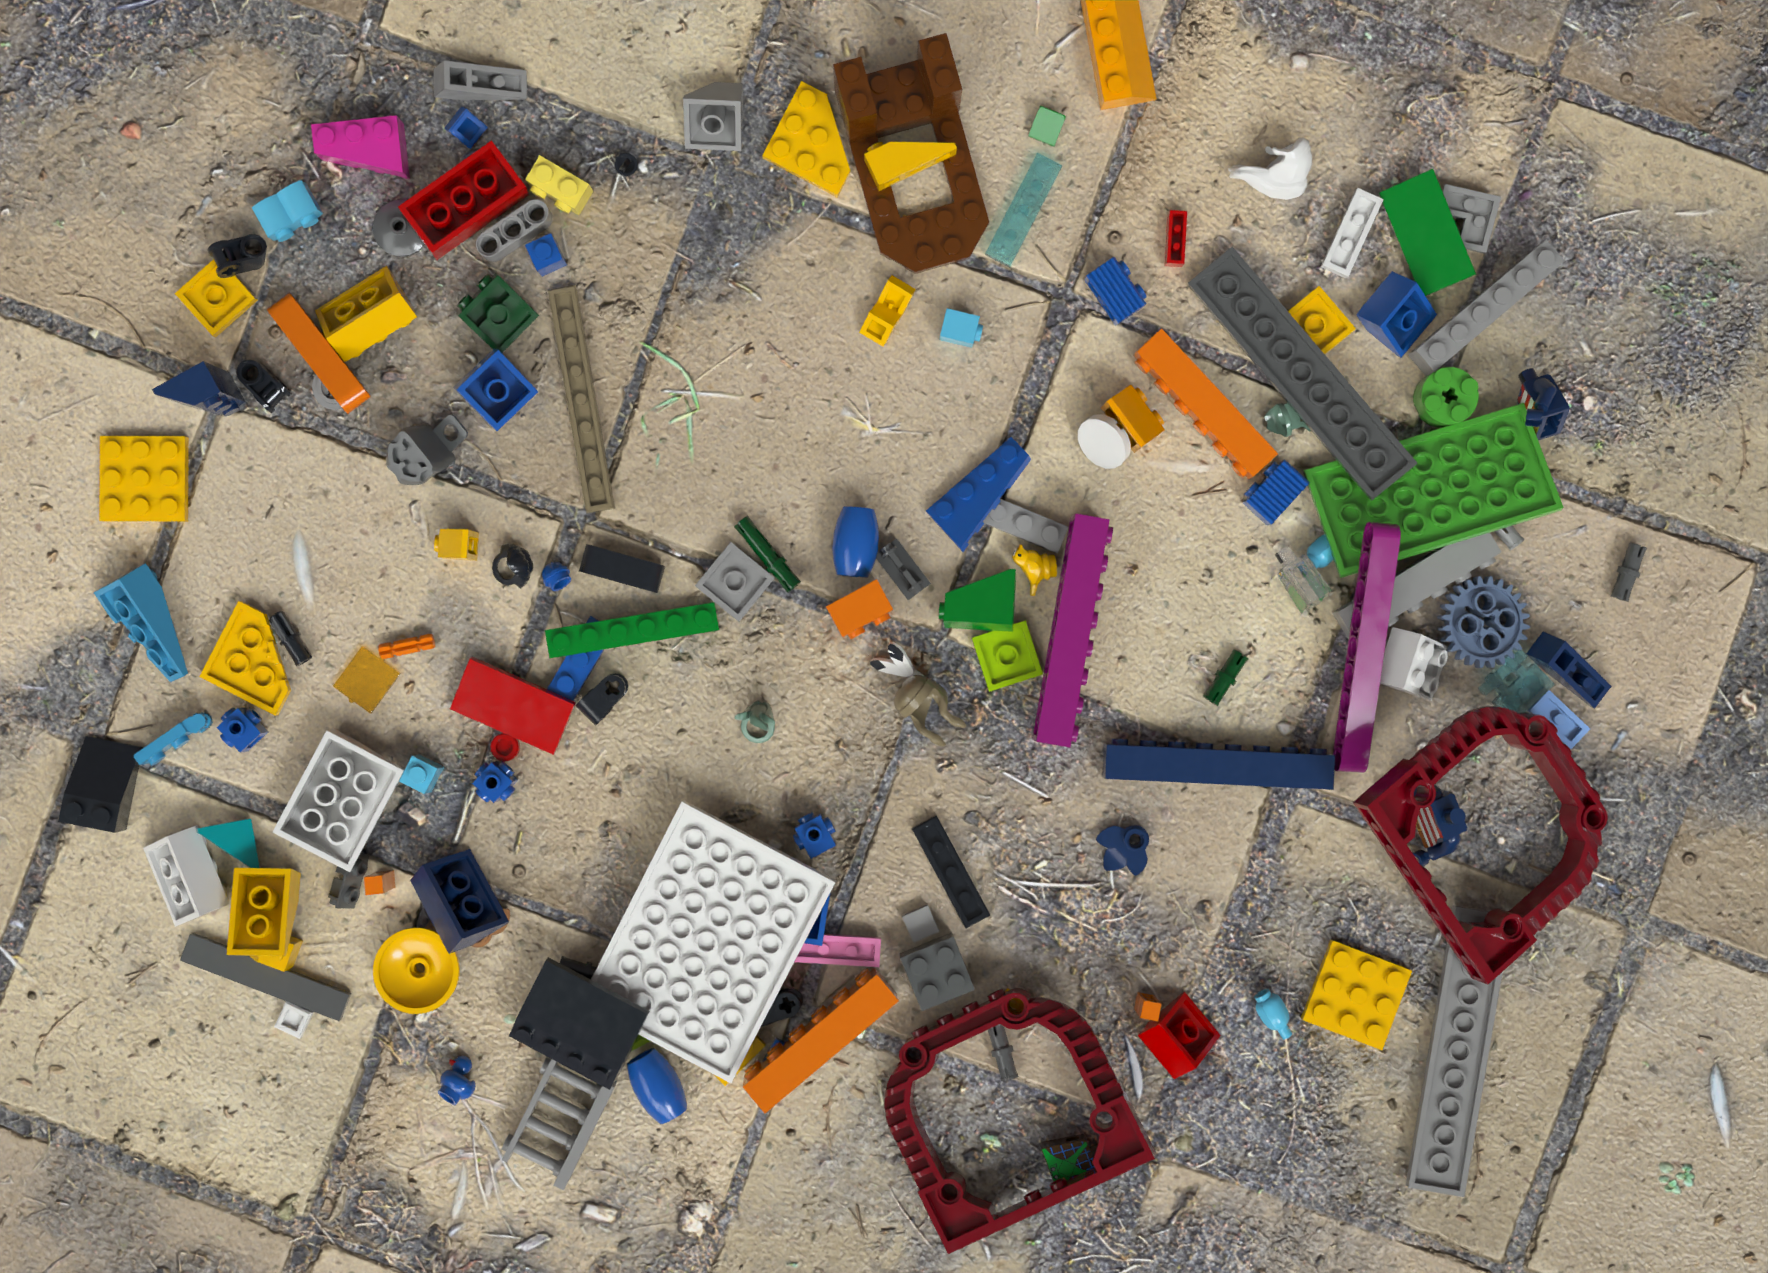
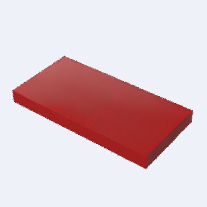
(512, 705)

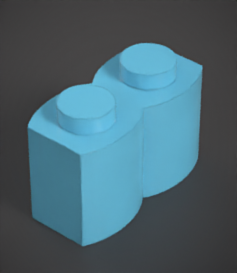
(287, 211)

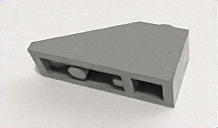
(478, 82)

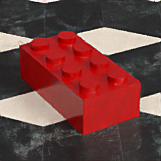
(463, 200)

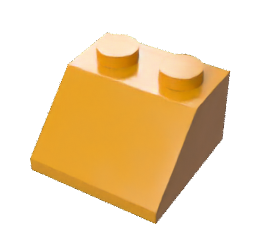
(1134, 416)

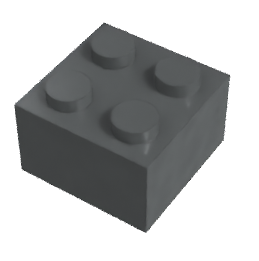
(936, 971)

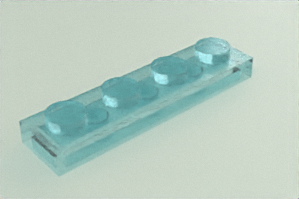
(1023, 210)

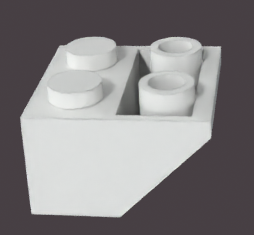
(1413, 663)

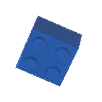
(495, 389)

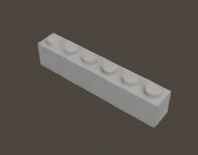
(1486, 307)
(1431, 576)

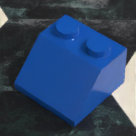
(1397, 313)

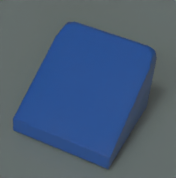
(465, 127)

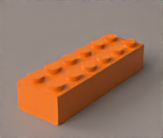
(819, 1040)

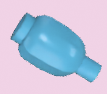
(1320, 552)
(1273, 1012)

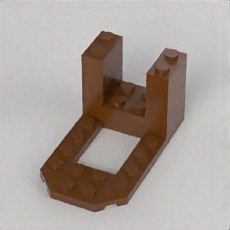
(896, 102)

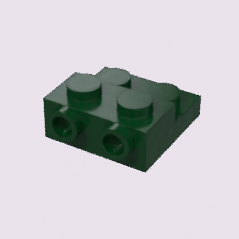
(496, 312)

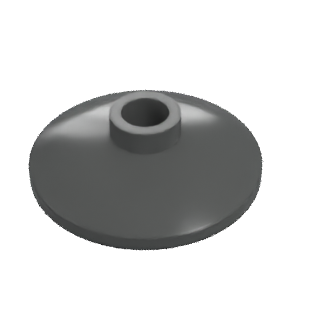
(394, 242)

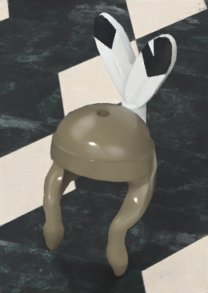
(916, 692)

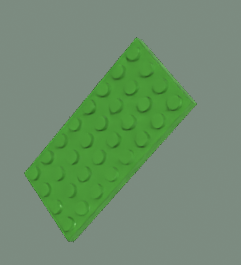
(1463, 486)

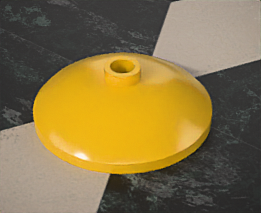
(400, 981)

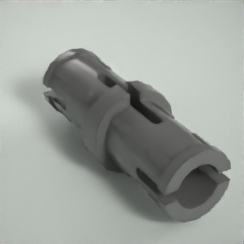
(1628, 572)
(1002, 1052)

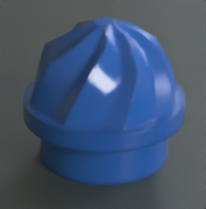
(556, 576)

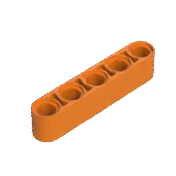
(318, 353)

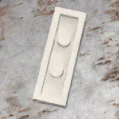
(1351, 233)

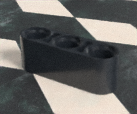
(622, 568)

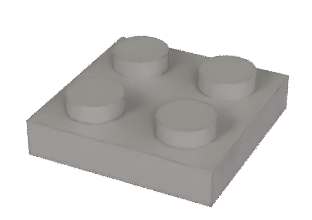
(735, 582)

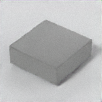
(920, 923)

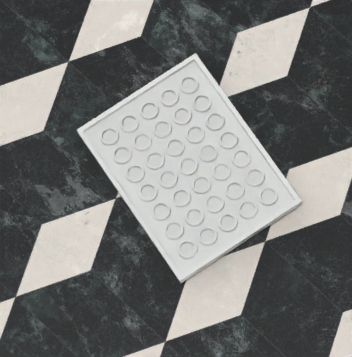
(711, 938)

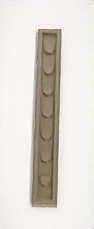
(581, 399)

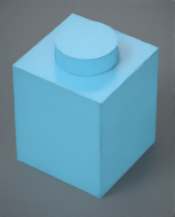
(961, 328)
(421, 774)

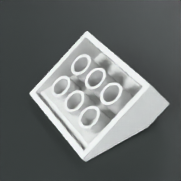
(338, 799)

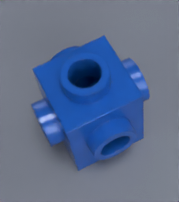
(241, 728)
(505, 780)
(814, 845)

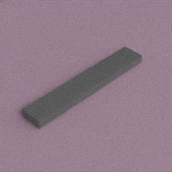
(283, 985)

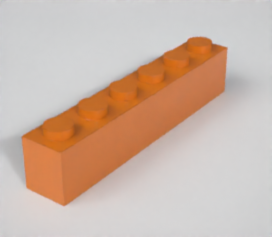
(1204, 404)

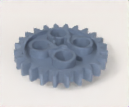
(1496, 601)

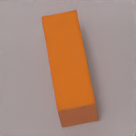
(379, 882)
(1147, 1006)

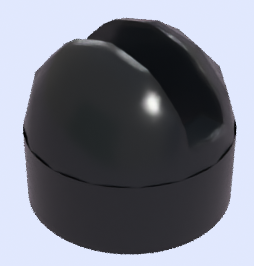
(630, 169)

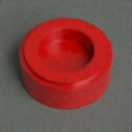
(505, 747)

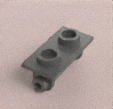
(902, 569)
(346, 891)

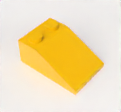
(262, 911)

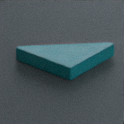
(235, 839)

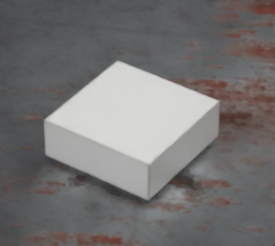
(293, 1019)

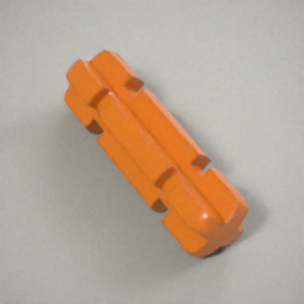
(406, 646)

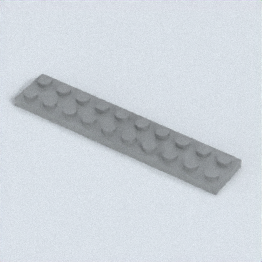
(1453, 1075)

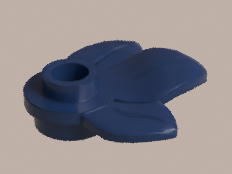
(1121, 851)

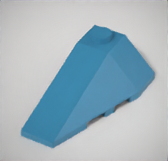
(142, 608)

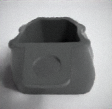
(423, 451)

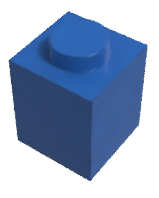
(546, 255)

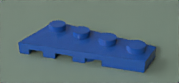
(971, 500)

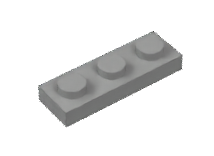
(1027, 525)

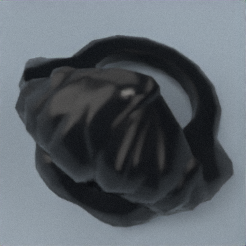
(518, 561)

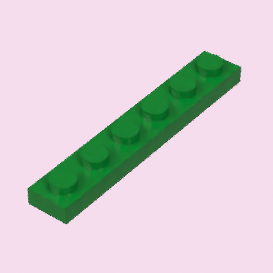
(631, 630)

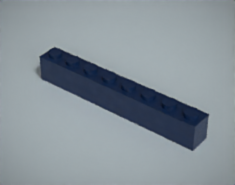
(1218, 766)

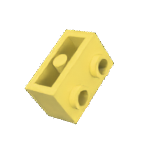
(559, 185)

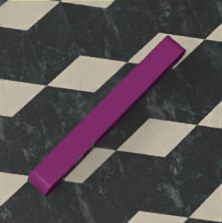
(1366, 646)

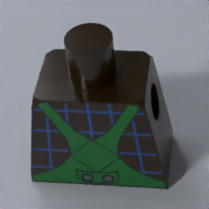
(1068, 1156)

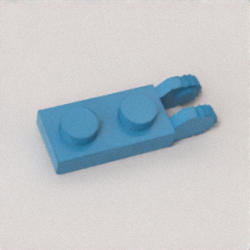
(174, 738)

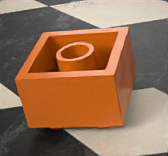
(859, 609)

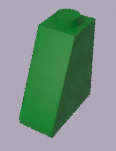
(982, 604)

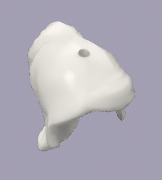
(1284, 176)

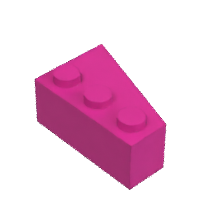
(365, 144)

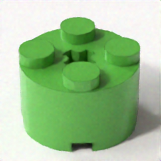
(1460, 390)

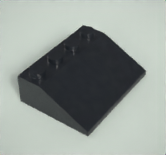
(579, 1023)

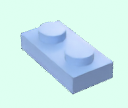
(1569, 726)

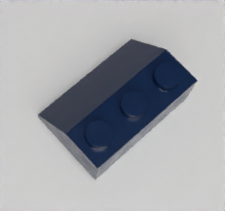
(204, 389)
(458, 900)

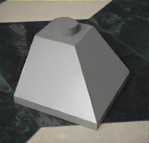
(714, 117)

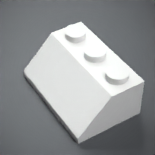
(186, 875)

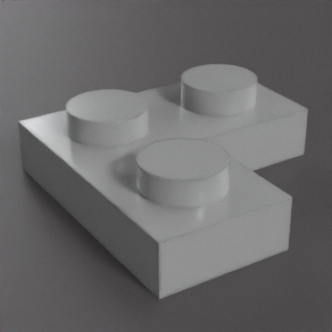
(1478, 213)

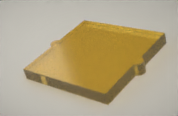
(366, 680)

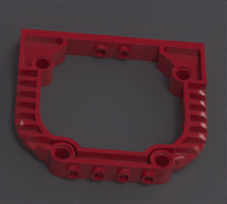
(1393, 813)
(964, 1217)

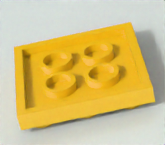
(144, 478)
(1356, 994)

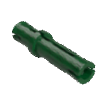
(773, 561)

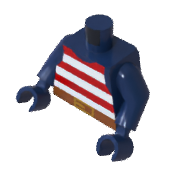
(1544, 403)
(1440, 826)

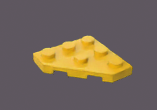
(809, 142)
(249, 661)

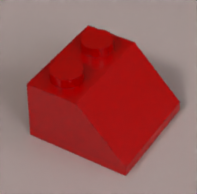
(1180, 1036)

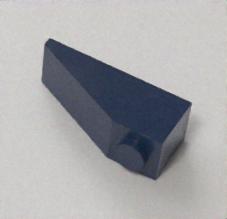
(1568, 668)

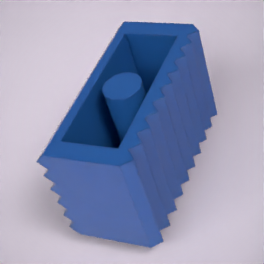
(1115, 290)
(1275, 492)

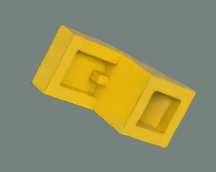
(887, 310)

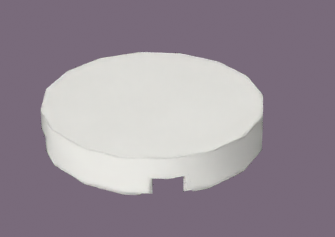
(1104, 441)

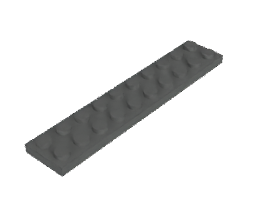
(1302, 373)

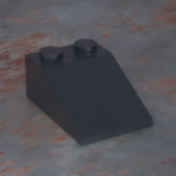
(101, 786)

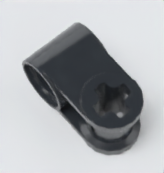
(234, 255)
(266, 387)
(600, 700)
(779, 1011)

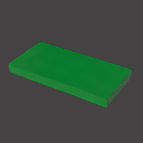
(1427, 233)

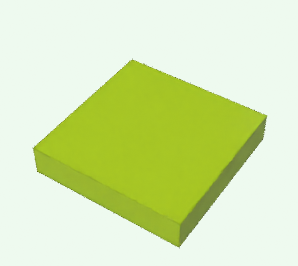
(1007, 656)

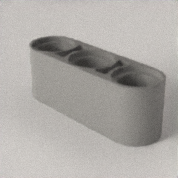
(499, 231)

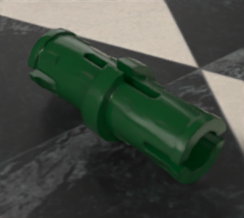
(1225, 677)

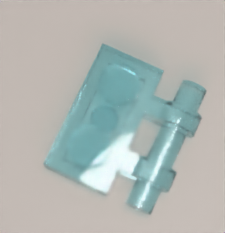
(1523, 691)

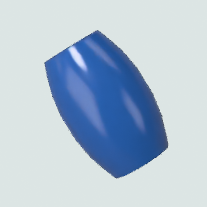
(855, 542)
(657, 1086)

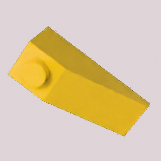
(900, 160)

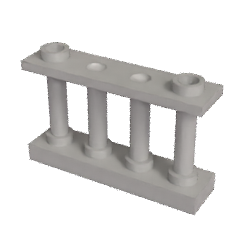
(576, 1143)

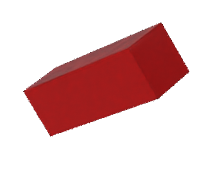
(1175, 238)

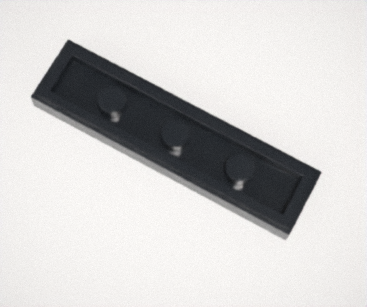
(951, 871)

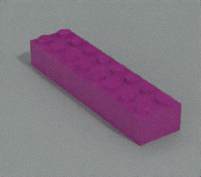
(1071, 630)

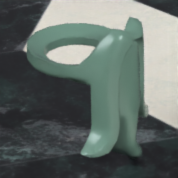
(1283, 419)
(759, 715)

